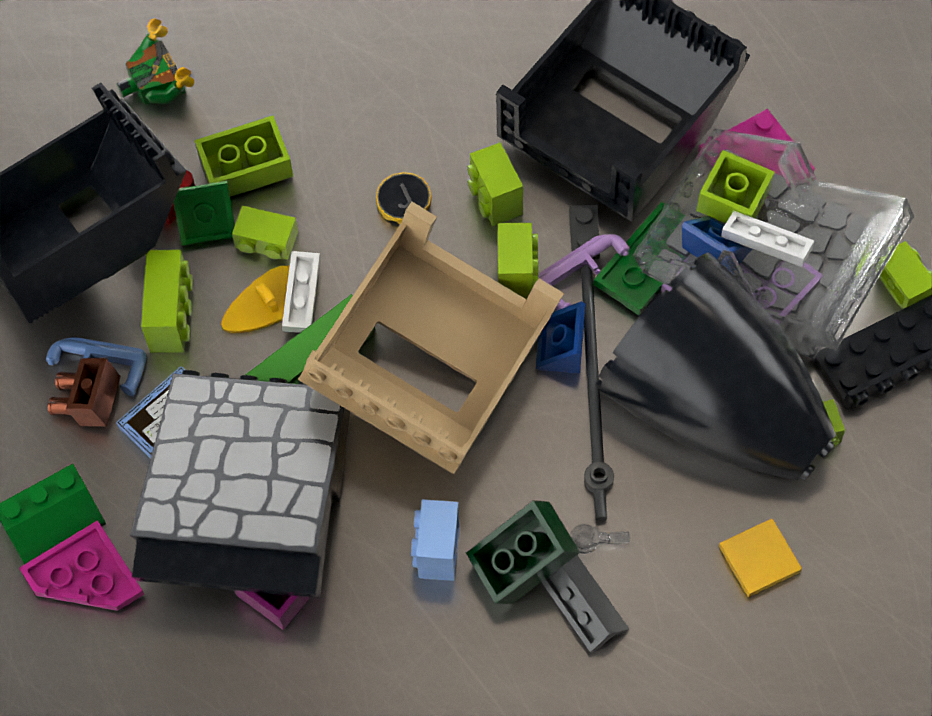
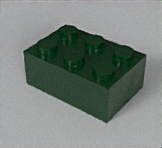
(522, 552)

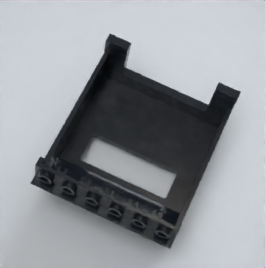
(651, 51)
(104, 156)

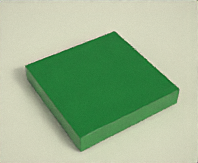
(204, 213)

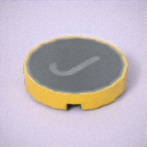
(398, 192)

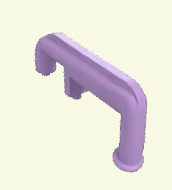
(579, 258)

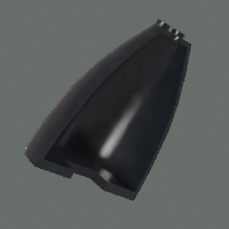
(720, 376)

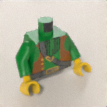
(153, 70)

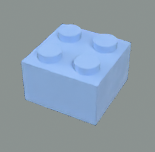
(436, 539)

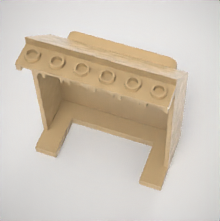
(448, 314)

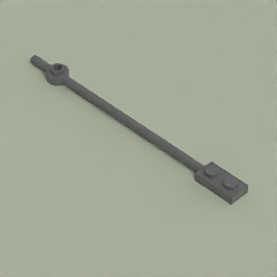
(582, 229)

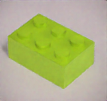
(245, 156)
(166, 301)

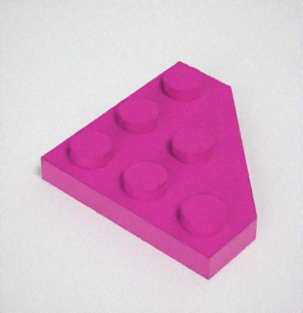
(84, 572)

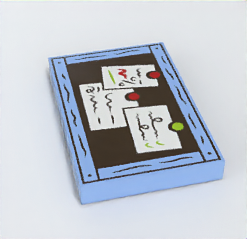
(144, 419)

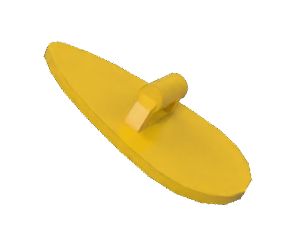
(259, 303)

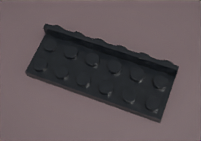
(880, 355)

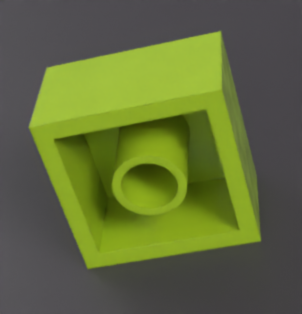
(495, 184)
(734, 186)
(517, 257)

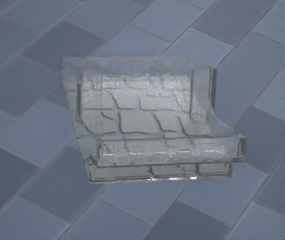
(849, 227)

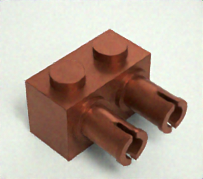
(91, 392)

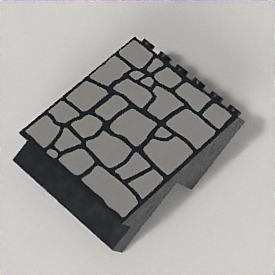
(240, 486)

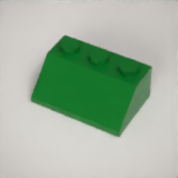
(48, 513)

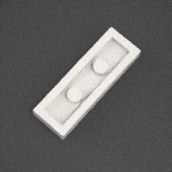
(767, 238)
(301, 291)

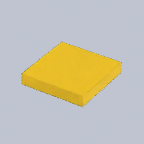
(760, 557)

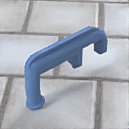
(114, 353)

